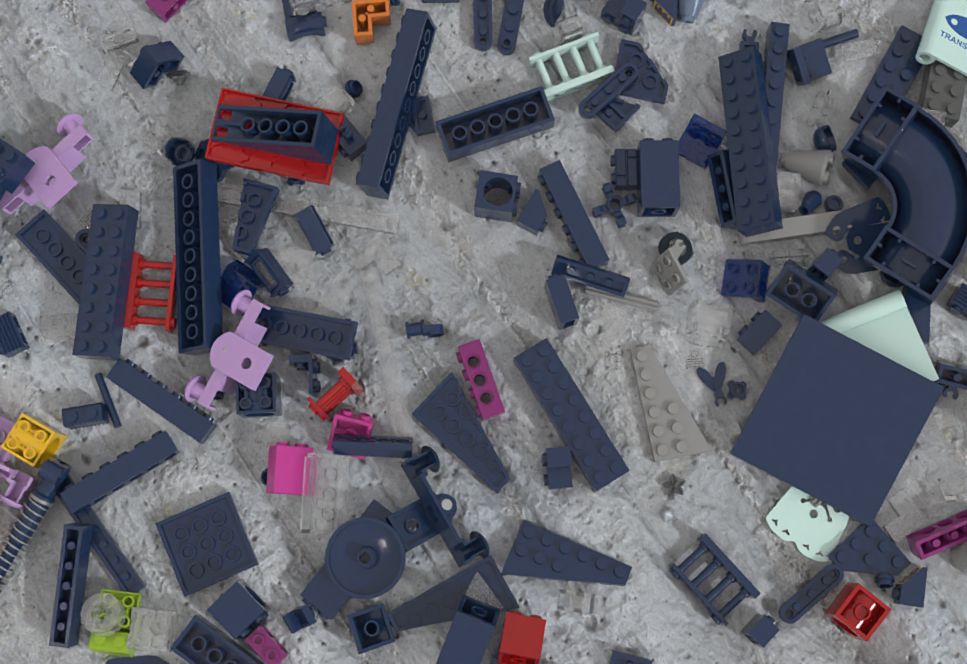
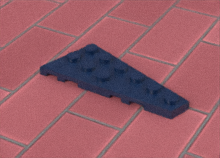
(457, 427)
(553, 557)
(443, 600)

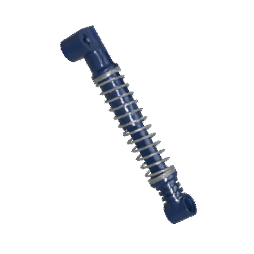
(53, 475)

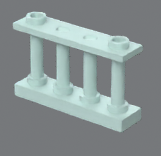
(568, 84)

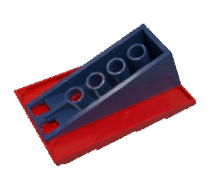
(274, 136)

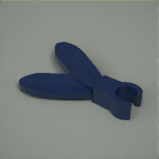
(715, 383)

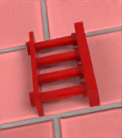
(134, 301)
(335, 395)

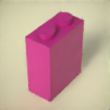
(286, 468)

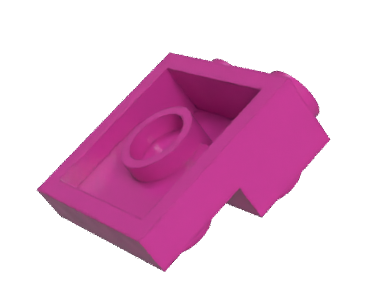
(348, 423)

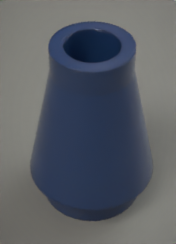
(810, 202)

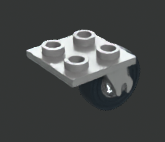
(674, 251)

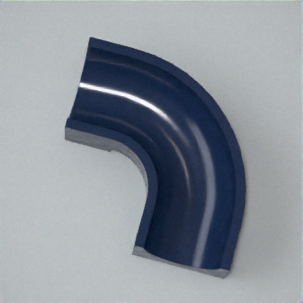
(928, 190)

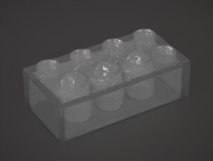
(324, 493)

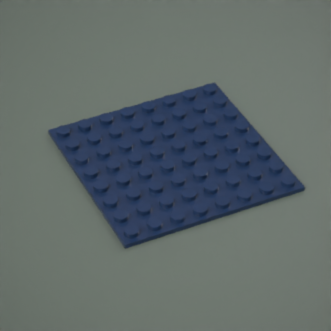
(837, 420)

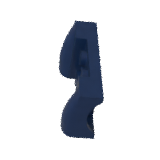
(303, 25)

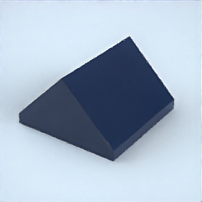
(370, 628)

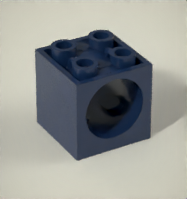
(491, 180)
(263, 401)
(239, 610)

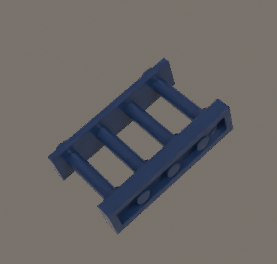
(733, 575)

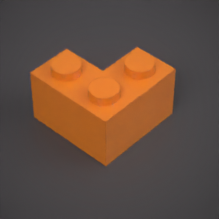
(366, 15)

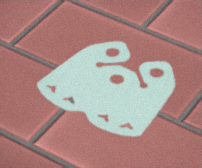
(806, 530)

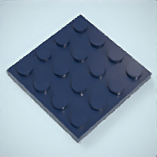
(207, 544)

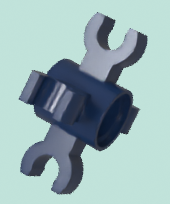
(617, 213)

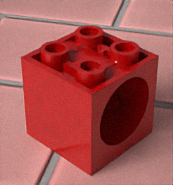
(857, 611)
(521, 639)

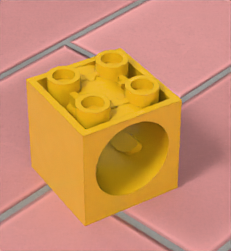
(33, 440)

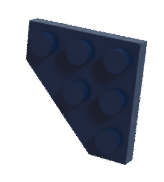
(649, 82)
(869, 552)

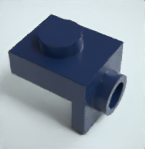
(299, 618)

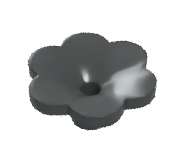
(178, 75)

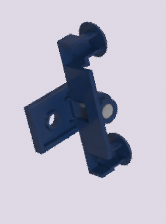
(433, 513)

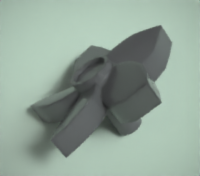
(674, 486)

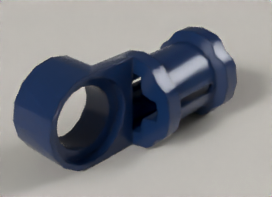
(419, 328)

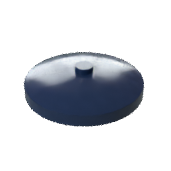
(365, 557)

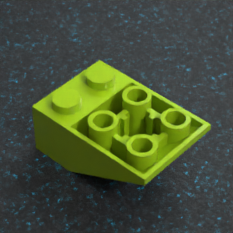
(117, 643)

